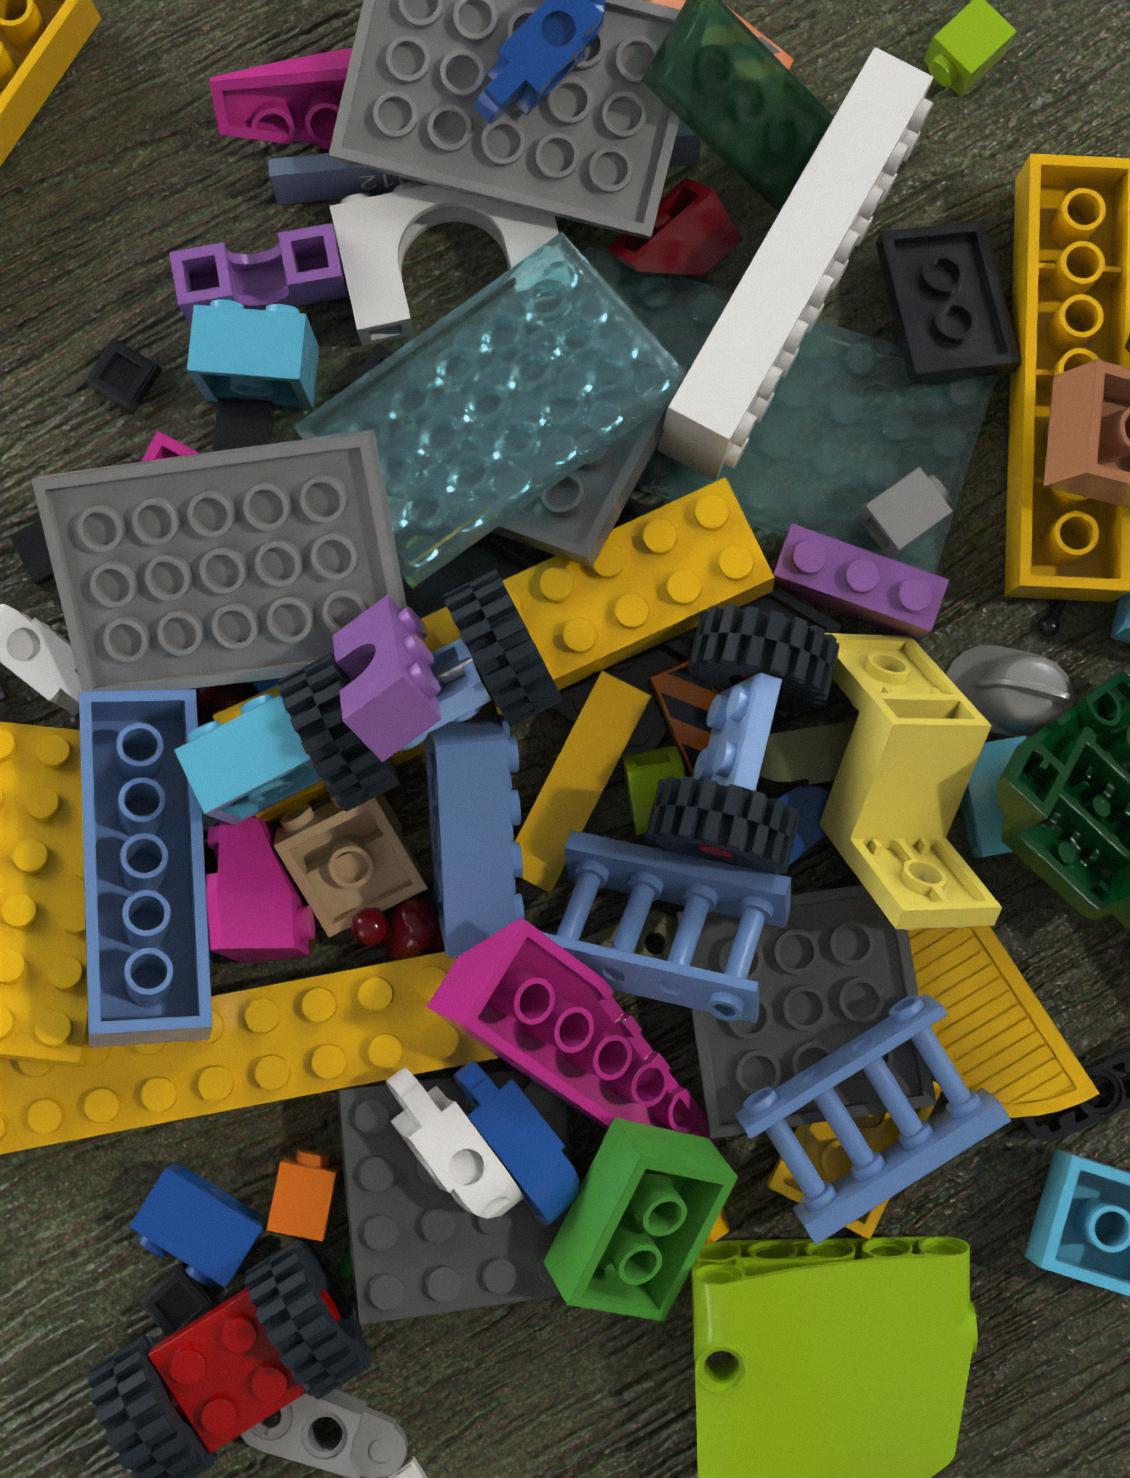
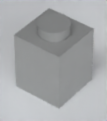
(906, 512)

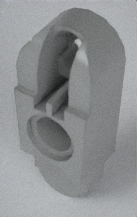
(369, 1444)

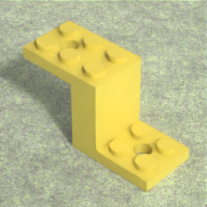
(905, 783)

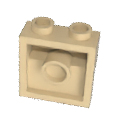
(348, 859)

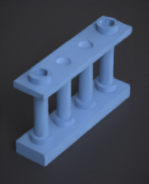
(681, 880)
(921, 1144)

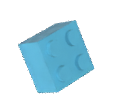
(253, 353)
(247, 761)
(1084, 1222)

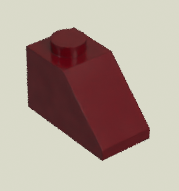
(687, 237)

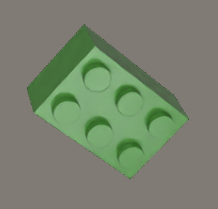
(639, 1220)

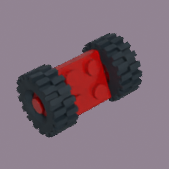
(229, 1368)

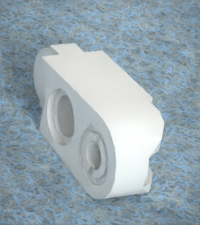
(39, 658)
(451, 1148)

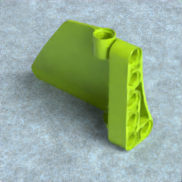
(839, 1359)

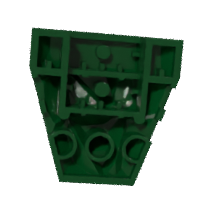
(1071, 802)

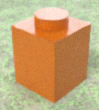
(304, 1195)

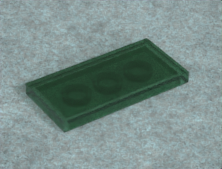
(738, 98)

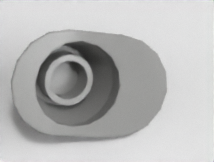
(1012, 688)

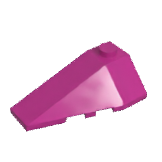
(253, 899)

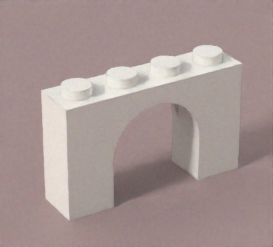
(380, 228)

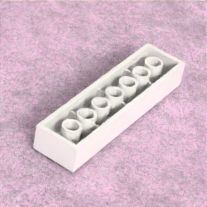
(797, 266)

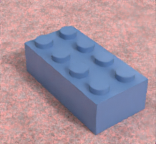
(473, 828)

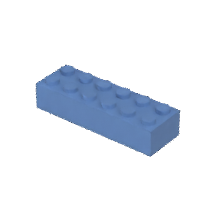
(142, 871)

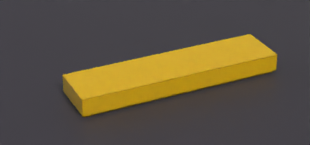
(579, 777)

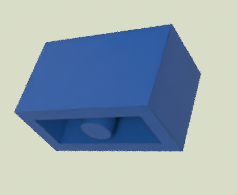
(198, 1225)

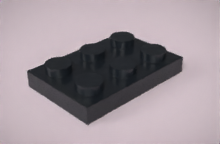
(947, 302)

